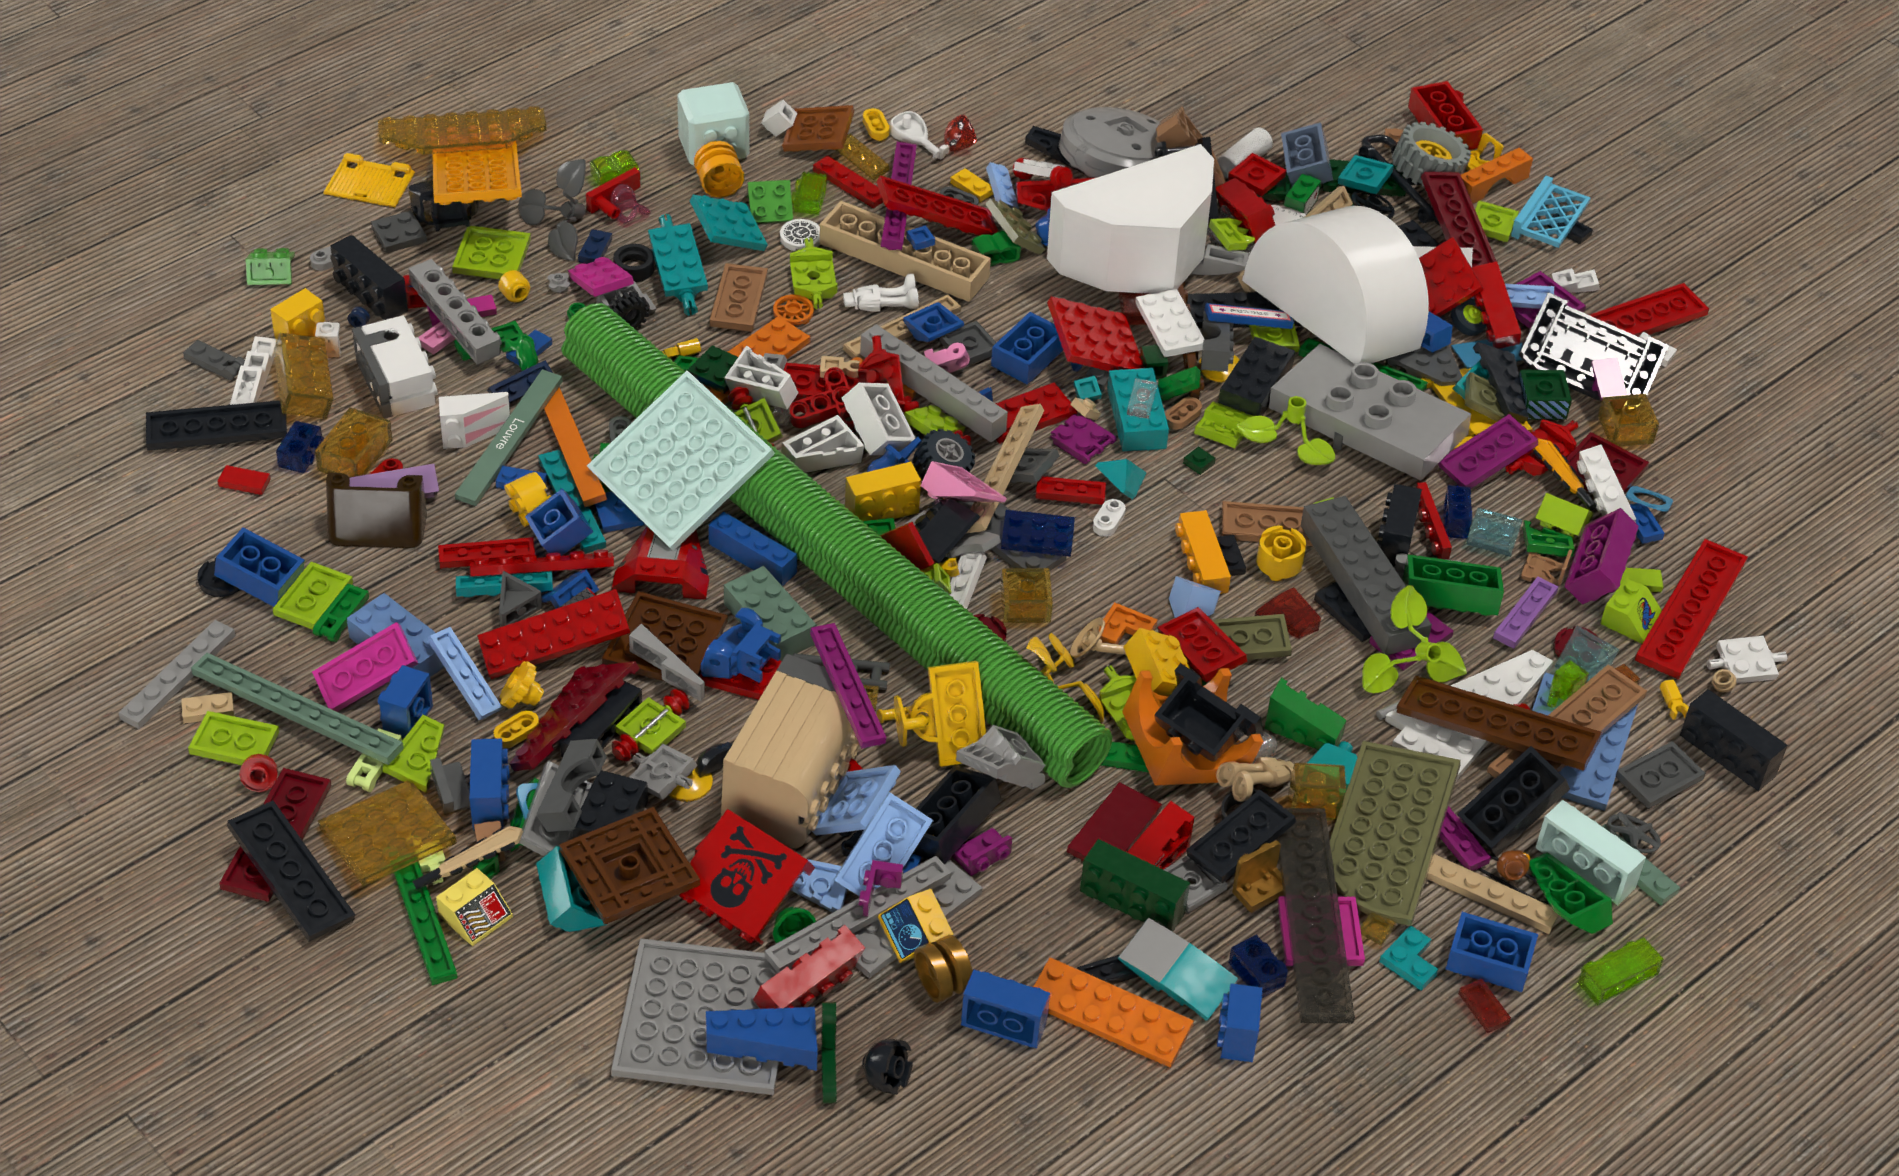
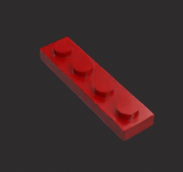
(849, 181)
(1433, 525)
(463, 553)

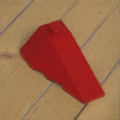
(1038, 193)

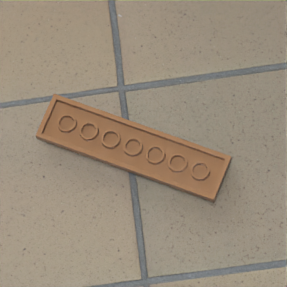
(1594, 706)

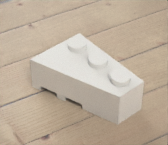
(761, 379)
(824, 446)

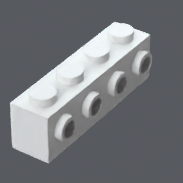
(1602, 481)

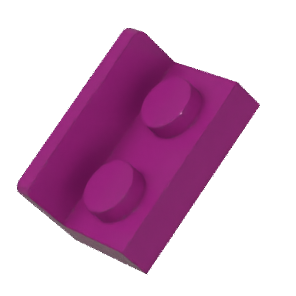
(983, 851)

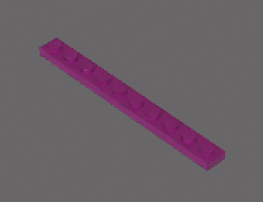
(896, 220)

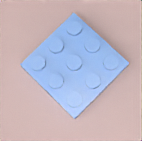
(856, 800)

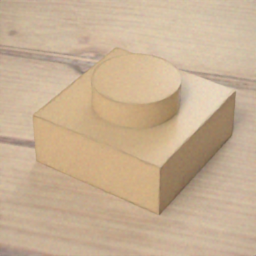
(1086, 408)

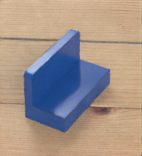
(569, 588)

